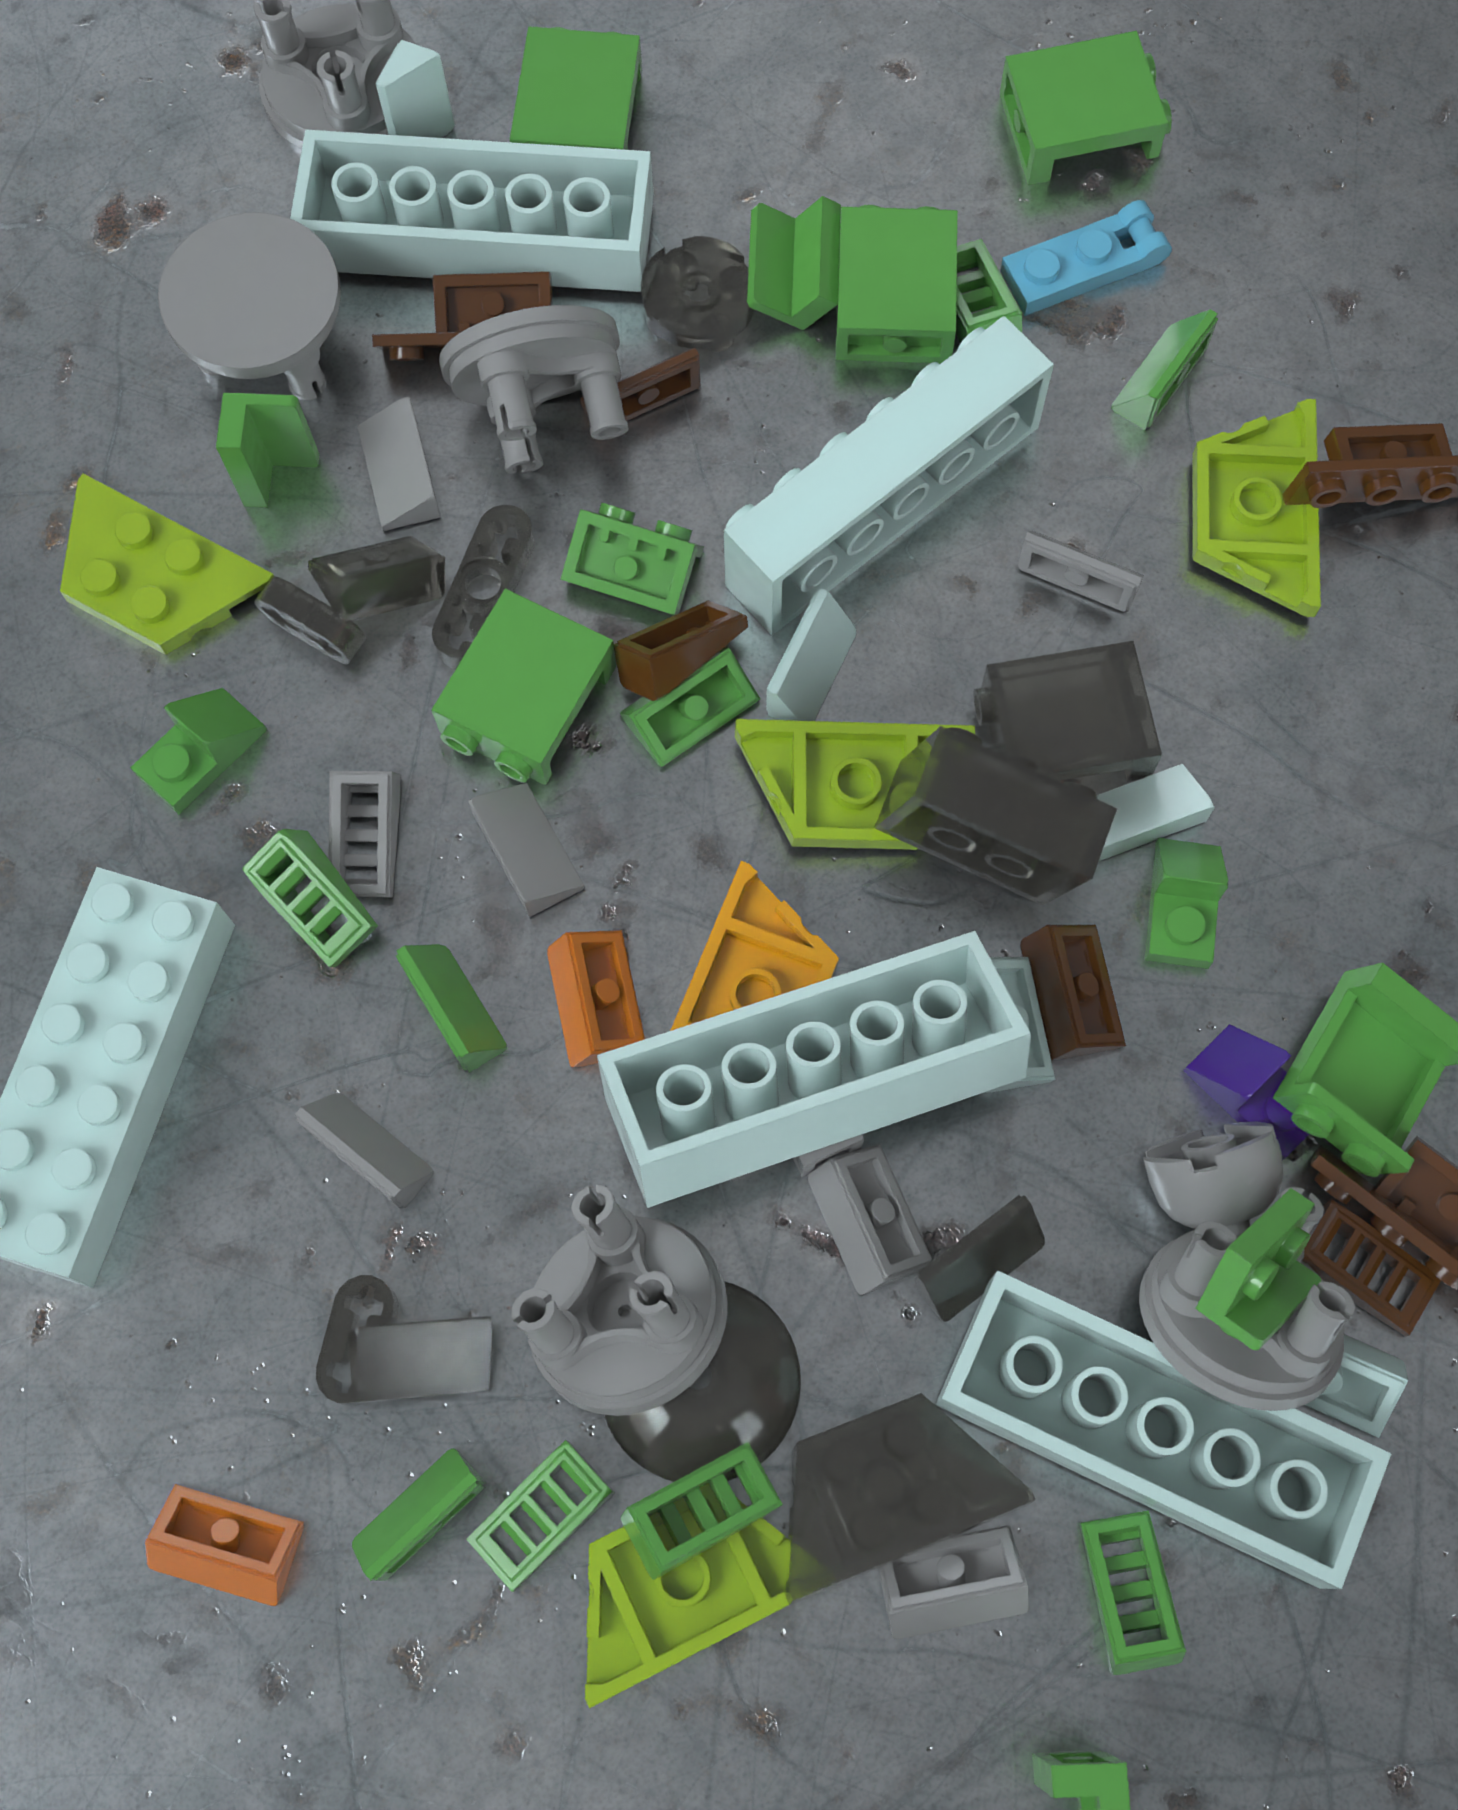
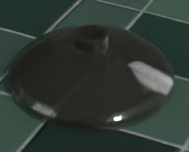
(748, 1398)

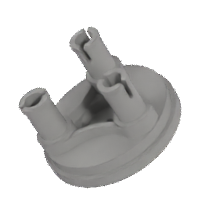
(326, 65)
(252, 299)
(533, 358)
(623, 1310)
(1280, 1375)

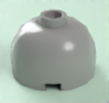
(1217, 1175)

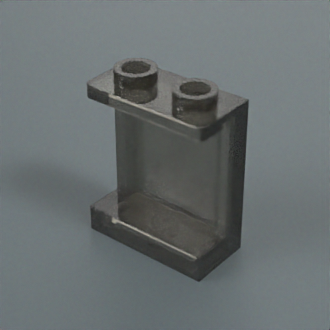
(1072, 712)

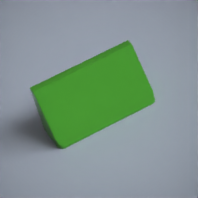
(1165, 369)
(692, 709)
(452, 1004)
(416, 1515)

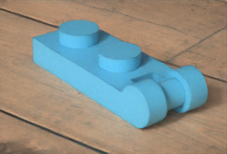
(1085, 259)

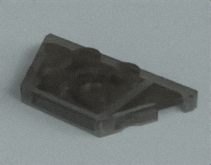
(887, 1492)

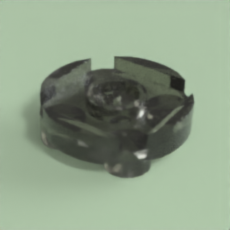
(692, 323)

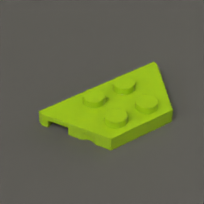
(1241, 513)
(149, 571)
(830, 776)
(652, 1624)

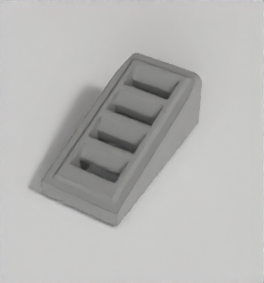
(341, 809)

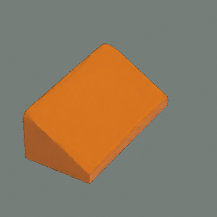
(594, 994)
(223, 1545)

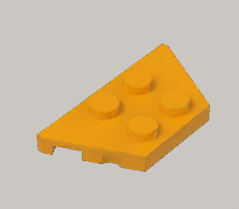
(753, 953)

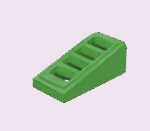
(993, 294)
(282, 867)
(582, 1473)
(645, 1537)
(1146, 1655)

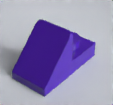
(1243, 1078)

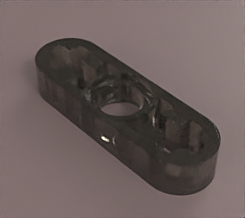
(481, 561)

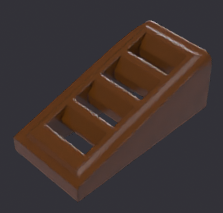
(673, 649)
(1380, 1249)

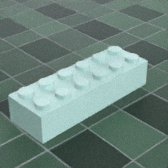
(477, 207)
(885, 473)
(813, 1067)
(101, 1068)
(1136, 1425)

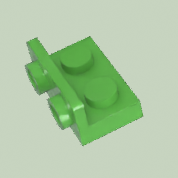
(631, 560)
(1259, 1274)

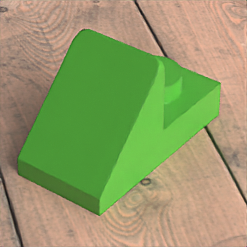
(202, 744)
(1184, 903)

